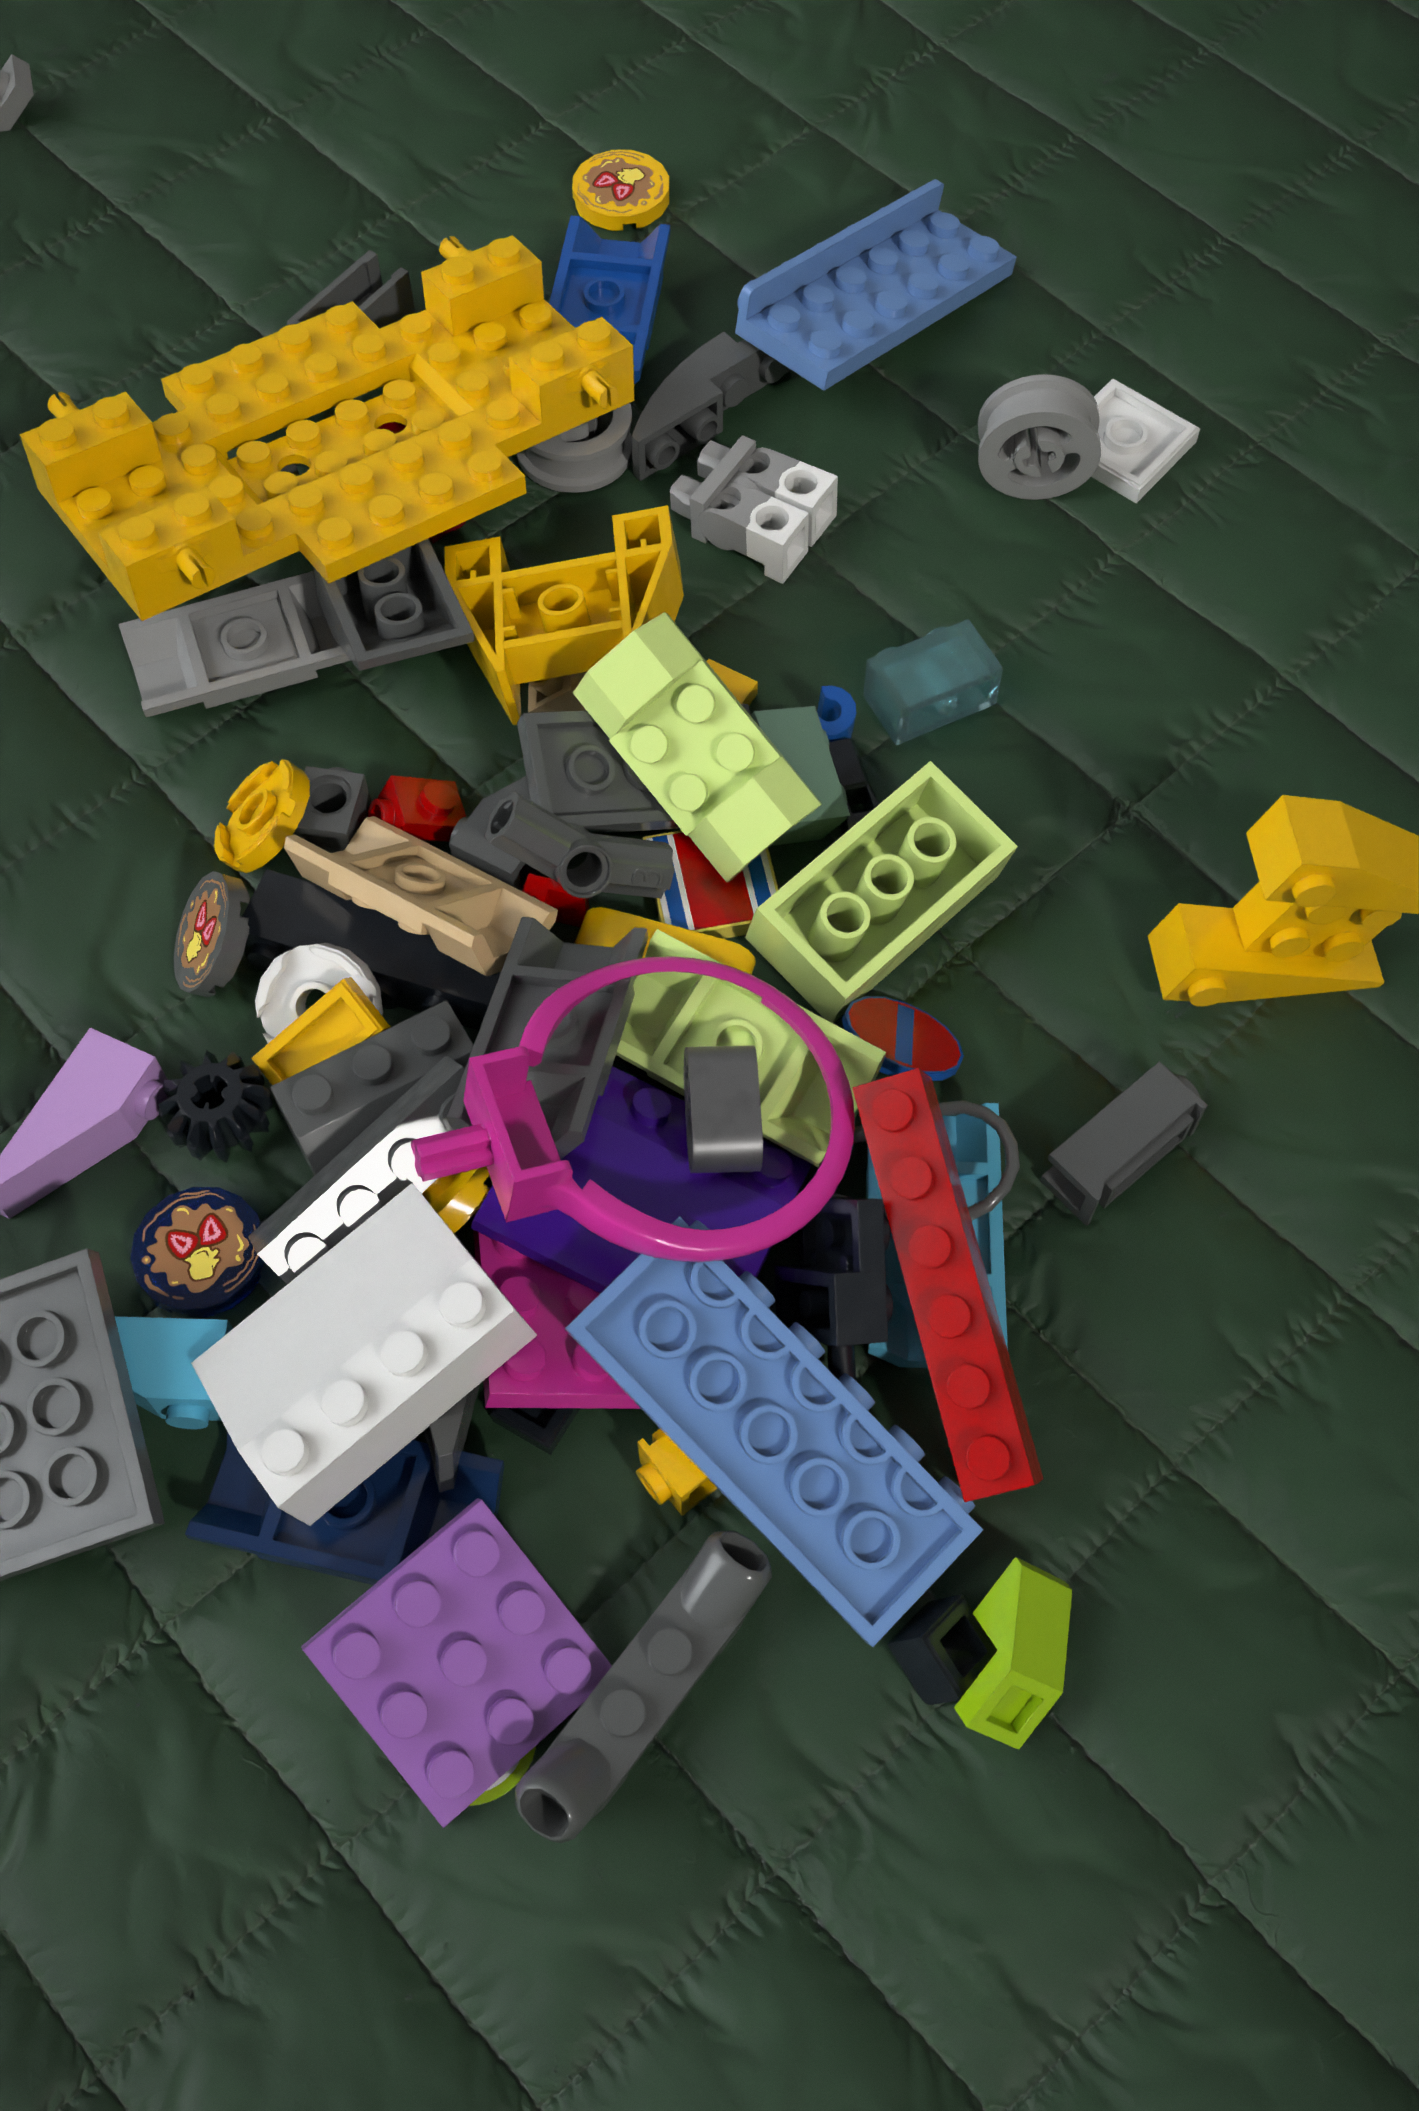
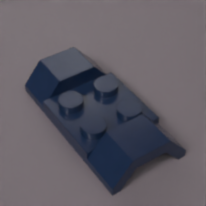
(360, 1534)

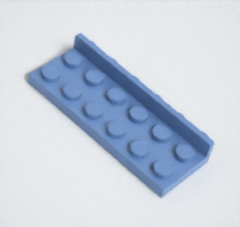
(869, 288)
(779, 1434)

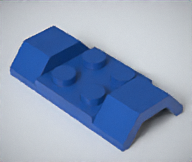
(611, 282)

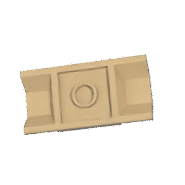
(424, 891)

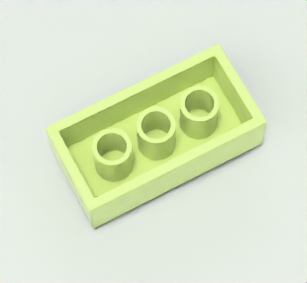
(879, 892)

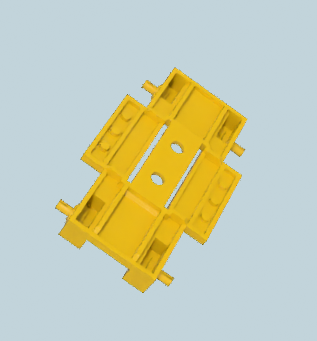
(466, 377)

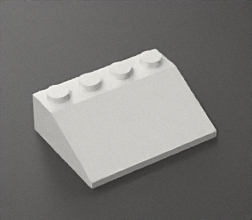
(359, 1356)

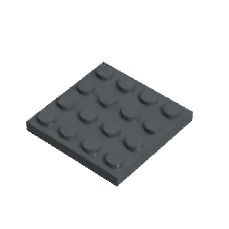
(68, 1420)

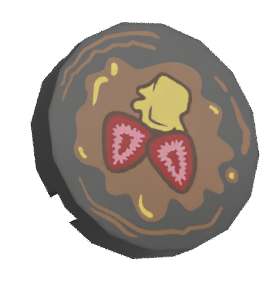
(211, 935)

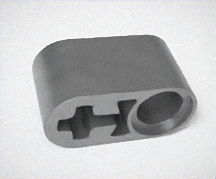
(723, 1109)

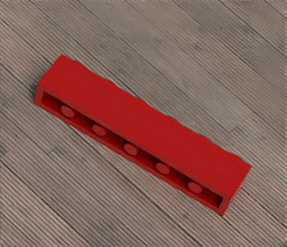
(947, 1286)

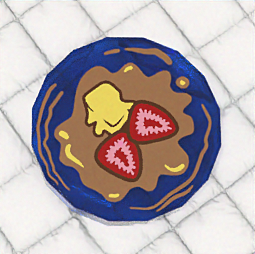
(197, 1252)

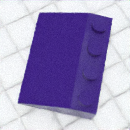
(641, 1157)

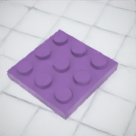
(459, 1661)

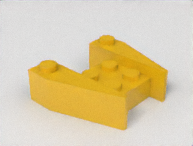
(565, 612)
(1309, 922)

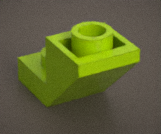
(1029, 1625)

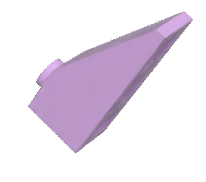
(81, 1118)

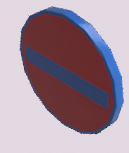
(906, 1035)

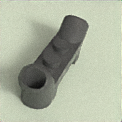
(643, 1688)

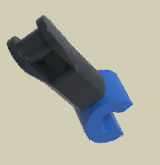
(837, 719)

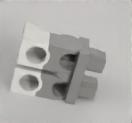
(757, 504)

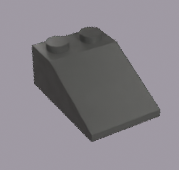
(394, 609)

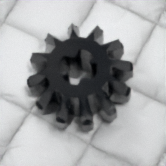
(206, 1129)

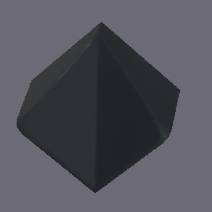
(942, 1649)

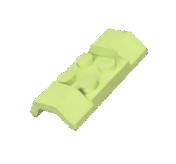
(694, 745)
(703, 1011)

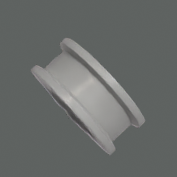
(581, 457)
(1043, 459)

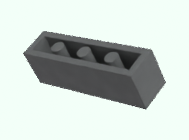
(359, 1177)

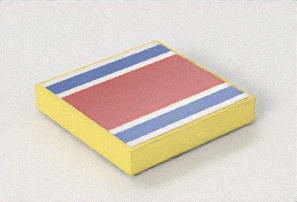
(703, 899)

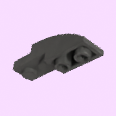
(693, 397)

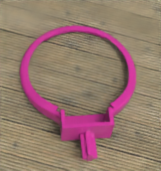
(530, 1177)

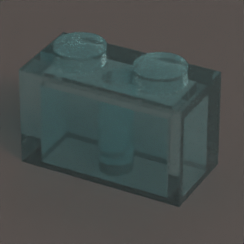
(932, 681)

